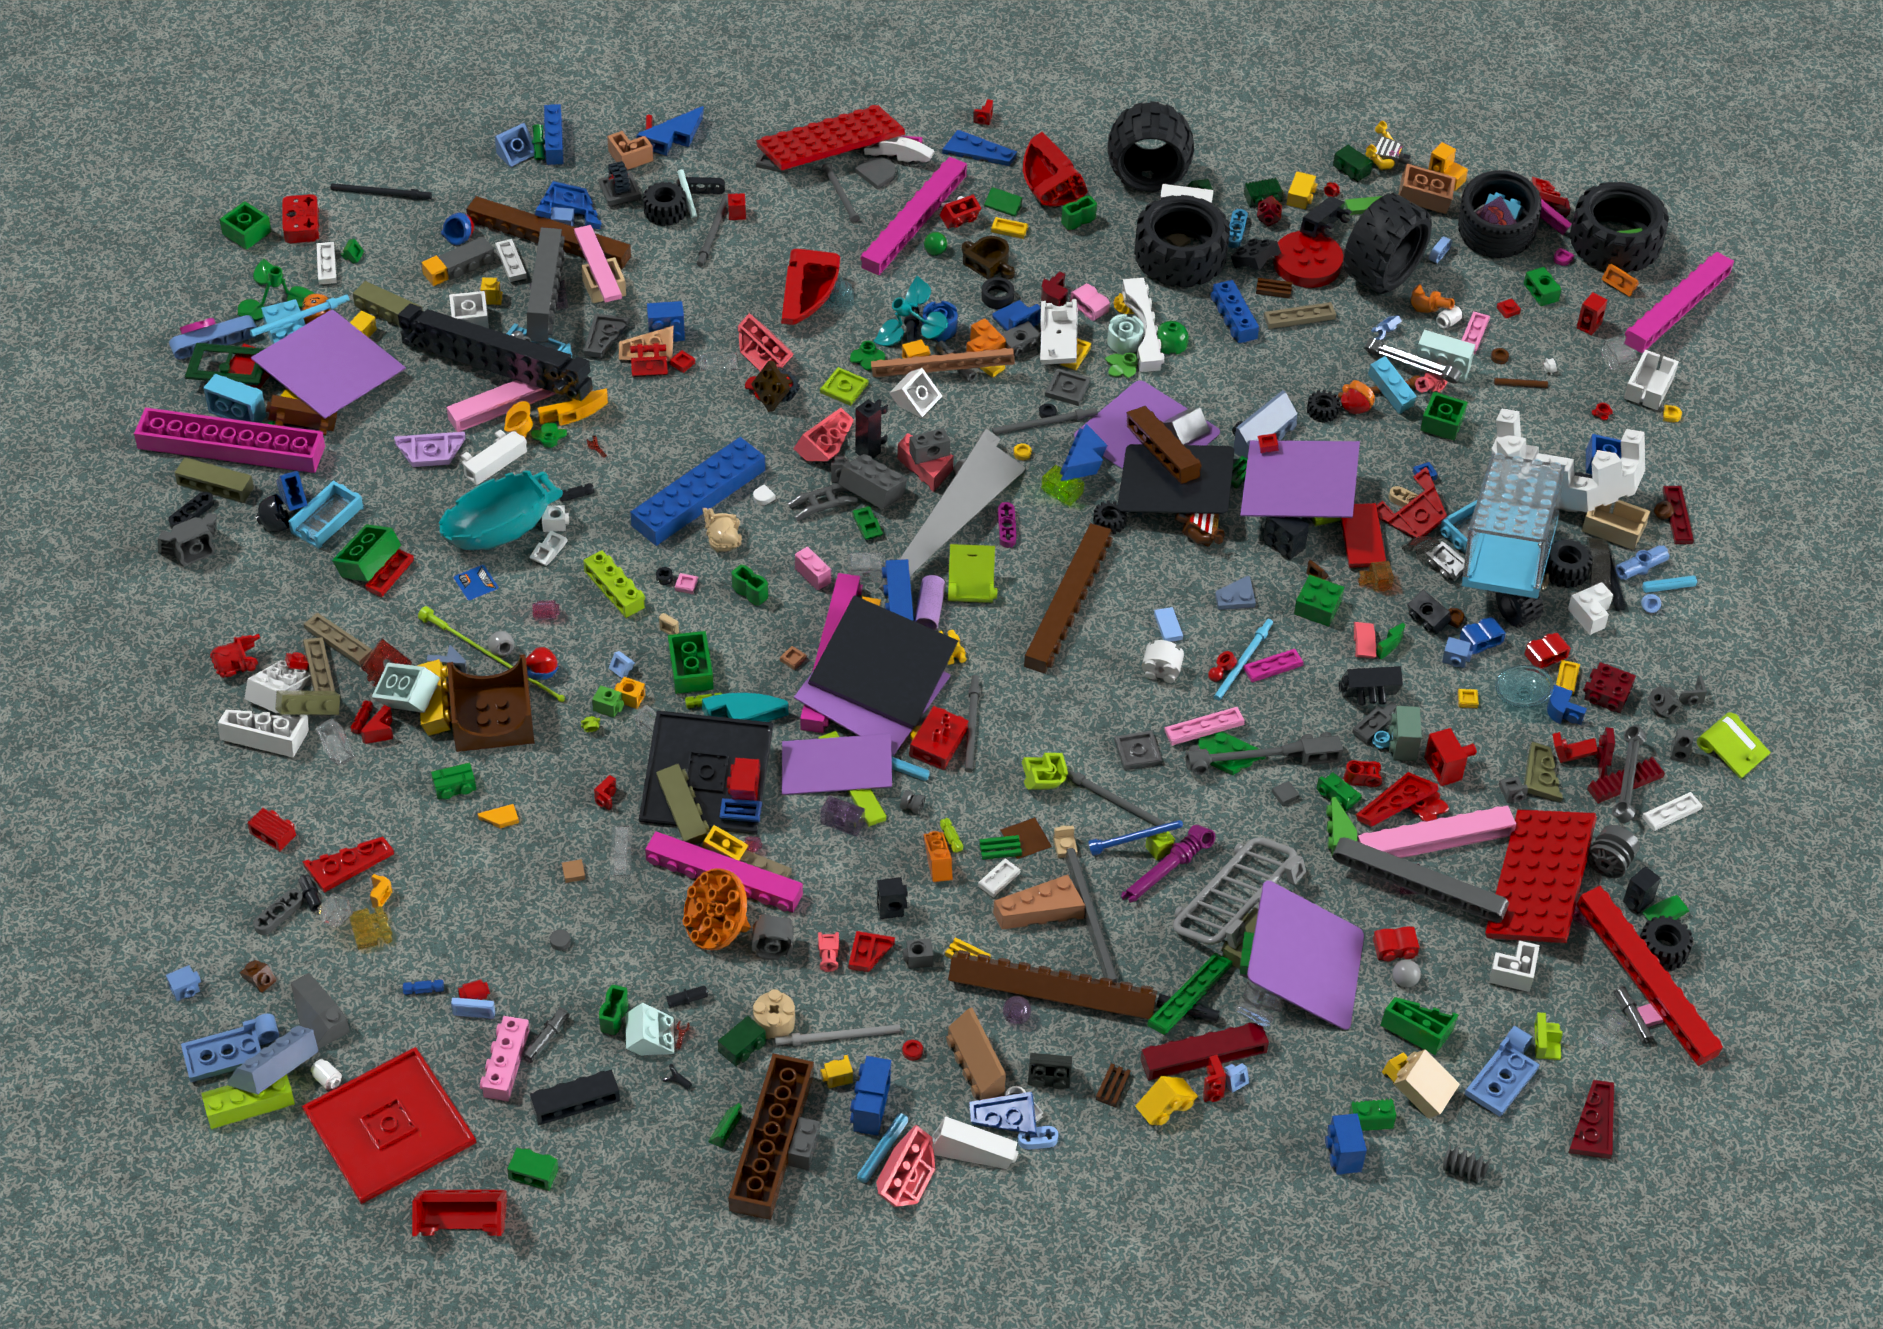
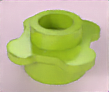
(590, 724)

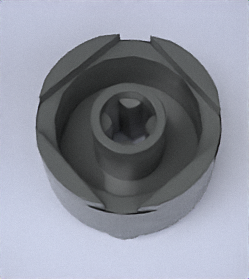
(772, 937)

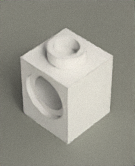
(555, 518)

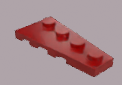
(1396, 798)
(340, 867)

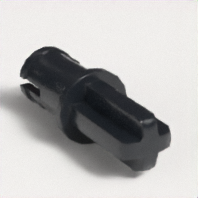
(309, 892)
(687, 996)

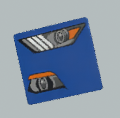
(476, 582)

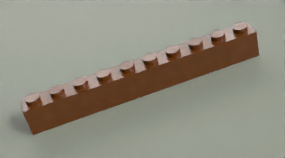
(528, 226)
(1068, 598)
(1052, 985)

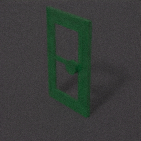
(195, 374)

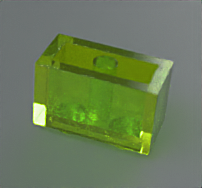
(1065, 491)

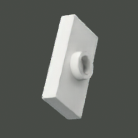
(999, 877)

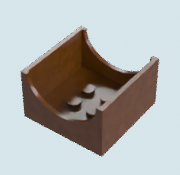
(490, 708)

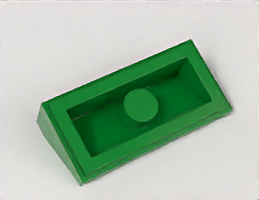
(1003, 201)
(726, 1126)

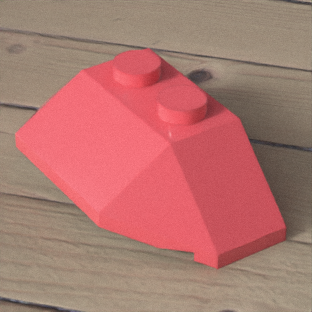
(760, 344)
(907, 1169)

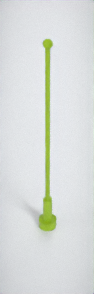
(426, 615)

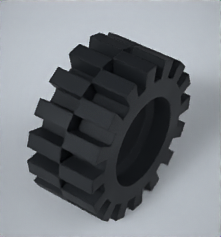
(1323, 413)
(1109, 509)

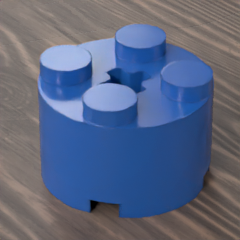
(949, 312)

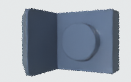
(452, 656)

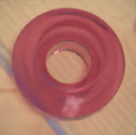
(754, 843)

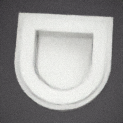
(763, 495)

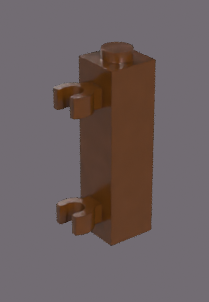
(297, 412)

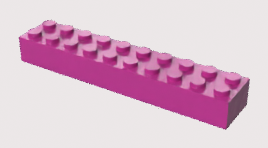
(229, 440)

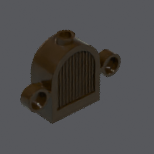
(988, 257)

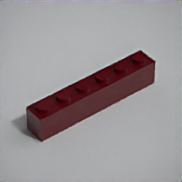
(1194, 1052)

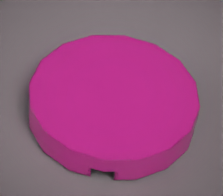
(197, 325)

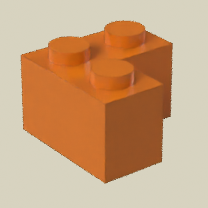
(984, 337)

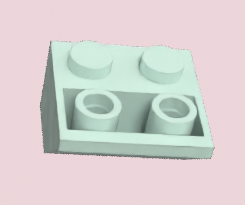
(649, 1031)

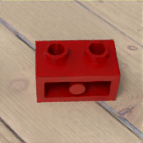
(960, 211)

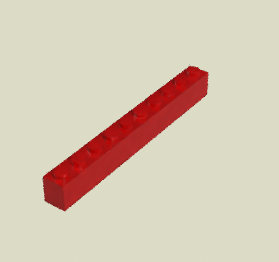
(1649, 975)

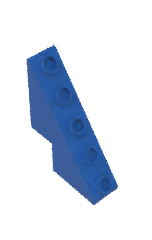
(677, 131)
(1084, 456)

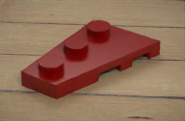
(1547, 191)

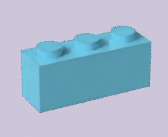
(1392, 385)

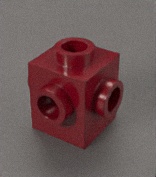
(1269, 211)

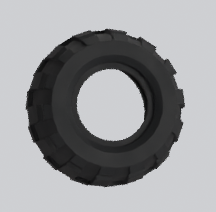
(1166, 162)

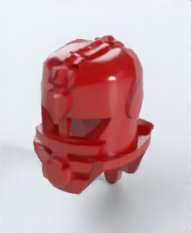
(232, 657)

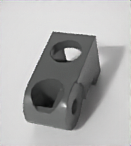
(1682, 743)

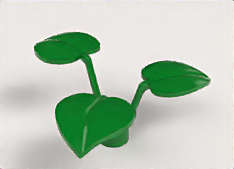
(272, 276)

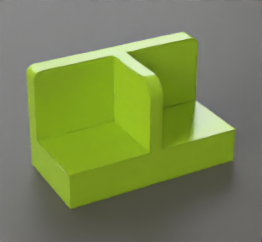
(1547, 1038)

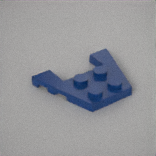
(568, 196)

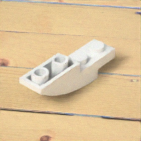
(905, 149)

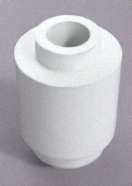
(1449, 317)
(326, 1074)

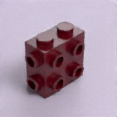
(1609, 687)

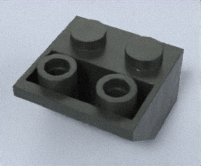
(1050, 1070)

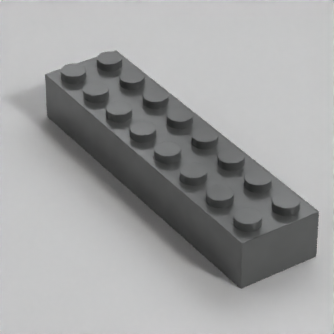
(545, 284)

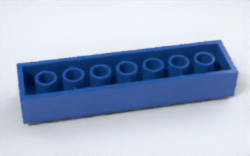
(697, 489)

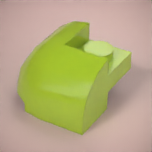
(1044, 771)

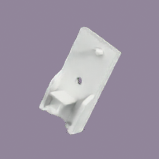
(1063, 346)

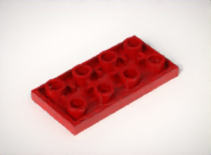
(1363, 536)

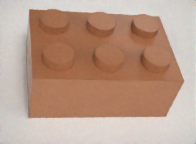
(1427, 188)

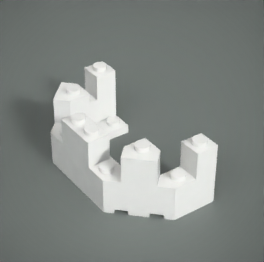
(1610, 474)

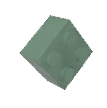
(1405, 733)

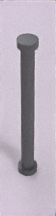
(853, 216)

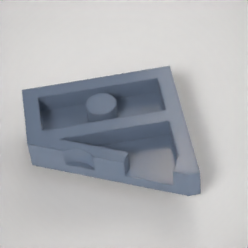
(1236, 595)

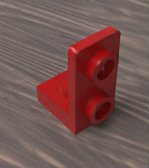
(1573, 751)

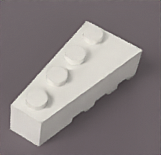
(264, 731)

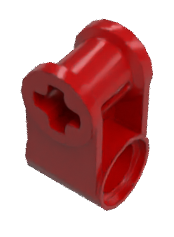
(1361, 773)

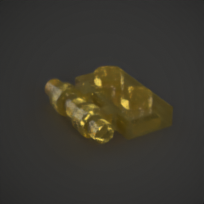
(363, 929)

